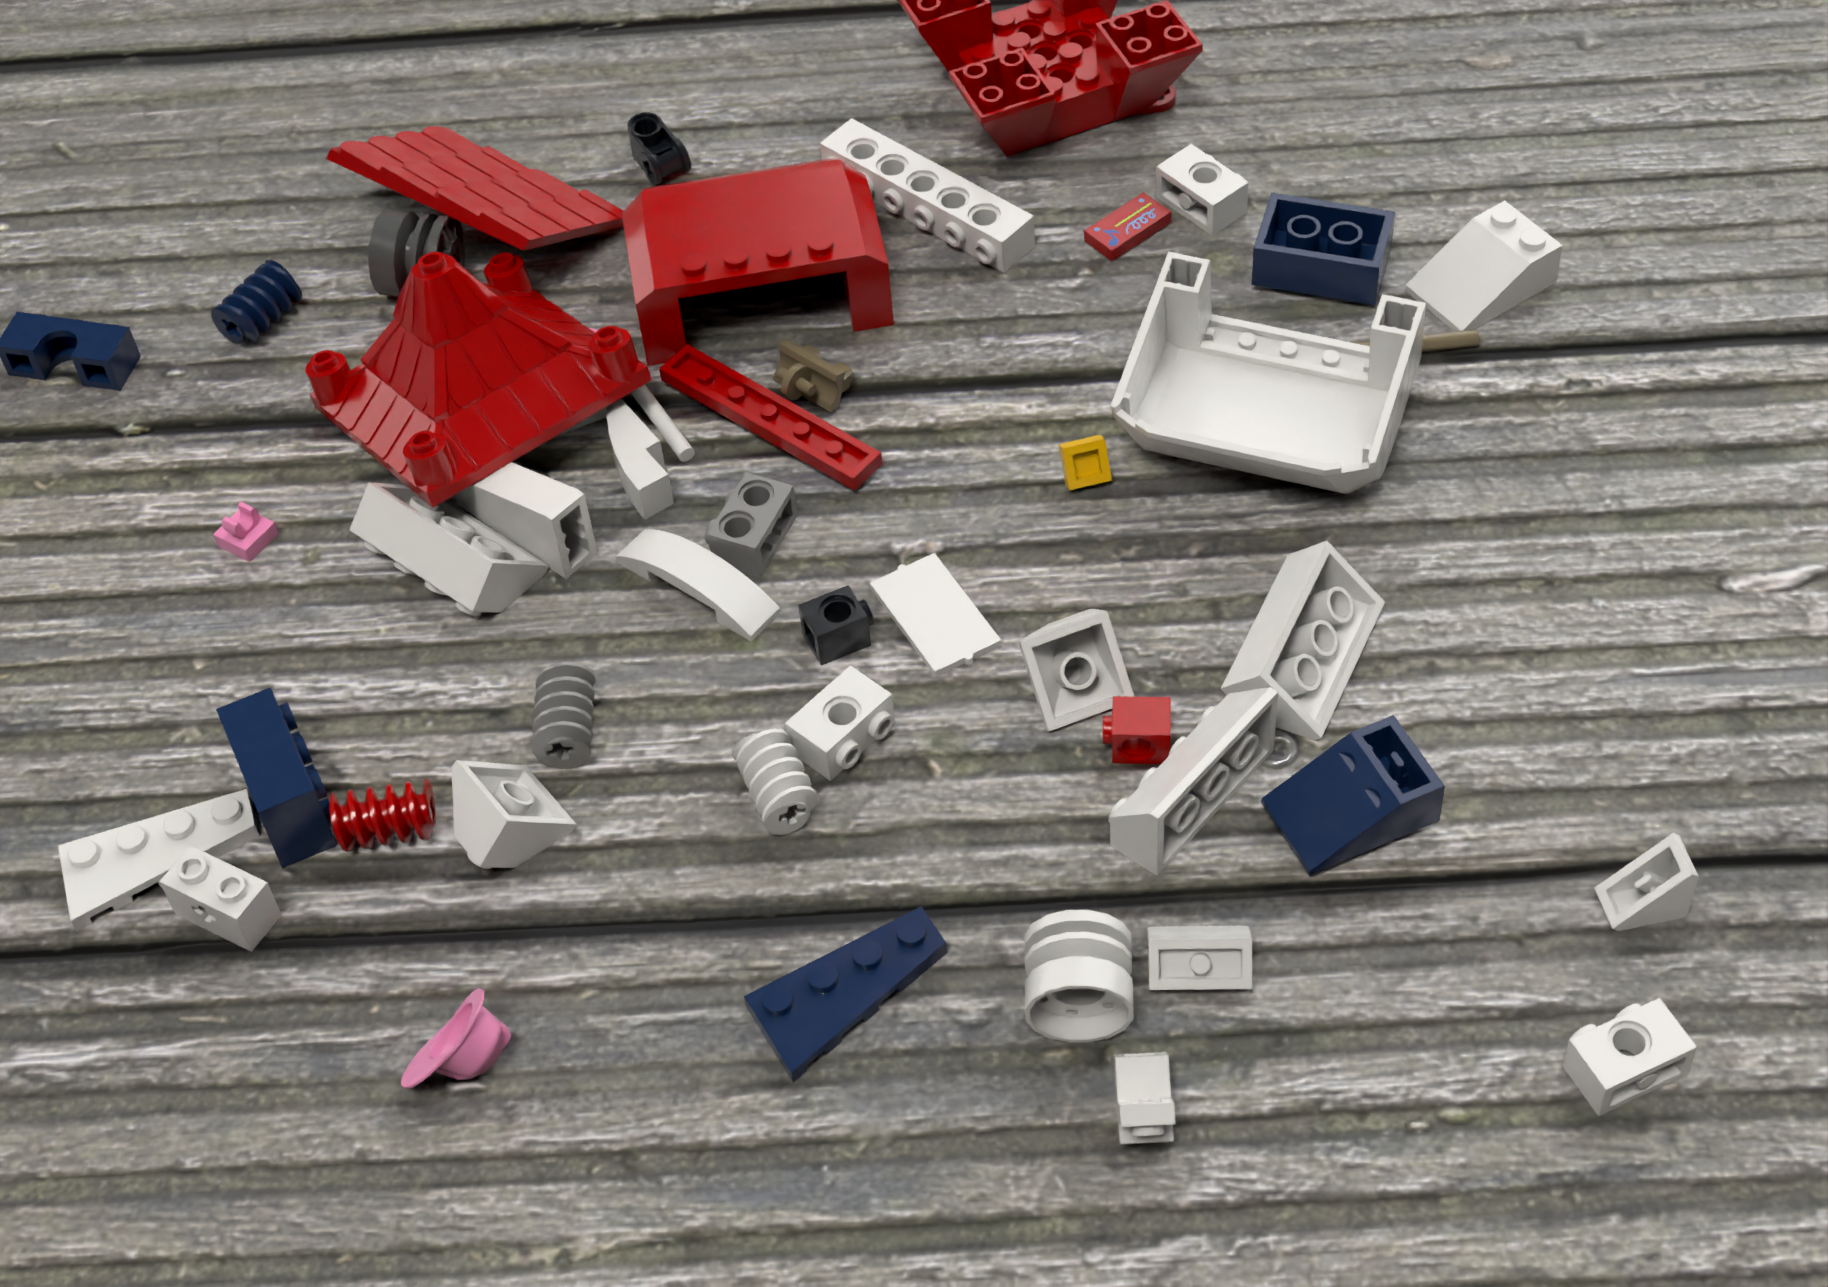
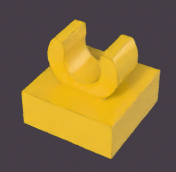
(1085, 462)

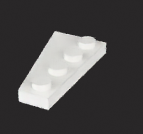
(130, 858)

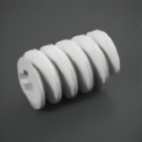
(776, 780)

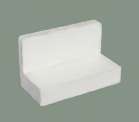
(1199, 957)

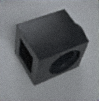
(836, 624)

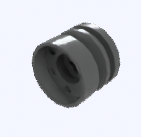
(402, 239)

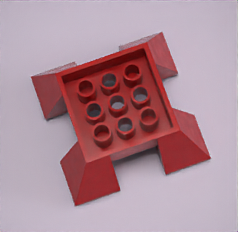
(1054, 62)

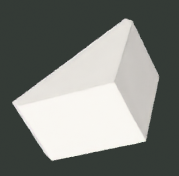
(1651, 887)

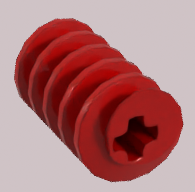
(383, 816)

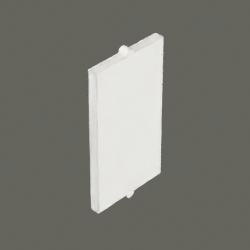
(935, 614)

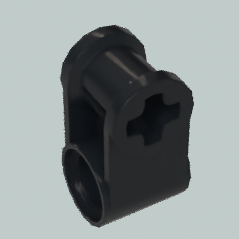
(656, 147)

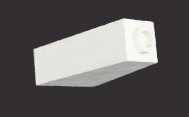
(536, 515)

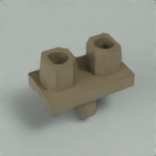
(808, 375)

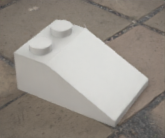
(1487, 269)

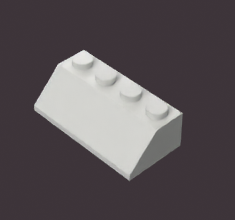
(445, 548)
(1307, 638)
(1195, 779)

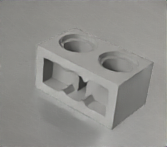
(752, 523)

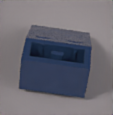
(1356, 796)

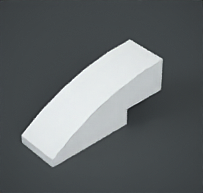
(638, 460)

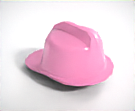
(462, 1046)

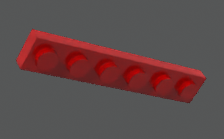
(771, 417)

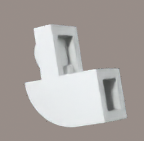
(1143, 1098)

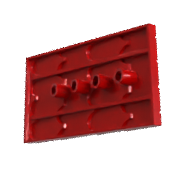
(479, 187)

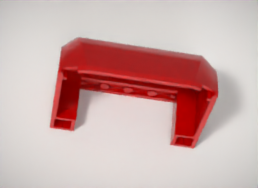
(754, 233)

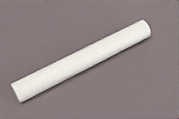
(663, 423)

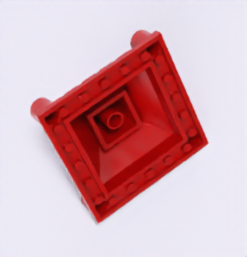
(471, 376)

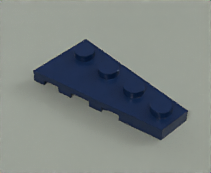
(830, 995)

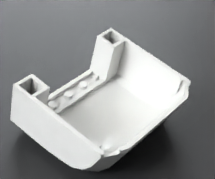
(1265, 393)

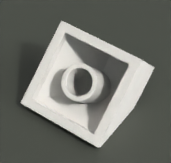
(1075, 667)
(504, 813)

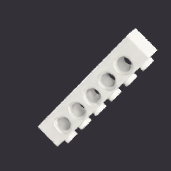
(934, 196)

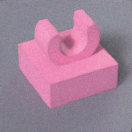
(245, 532)

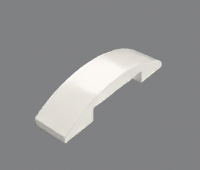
(704, 576)

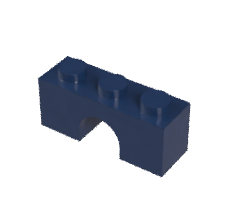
(99, 351)

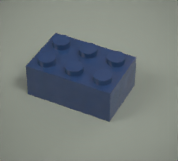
(1323, 248)
(276, 776)

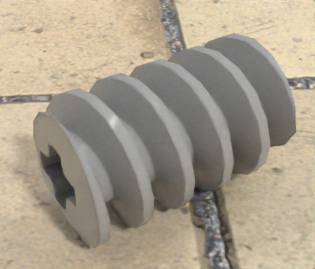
(563, 715)

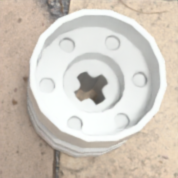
(1078, 976)

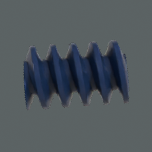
(256, 303)

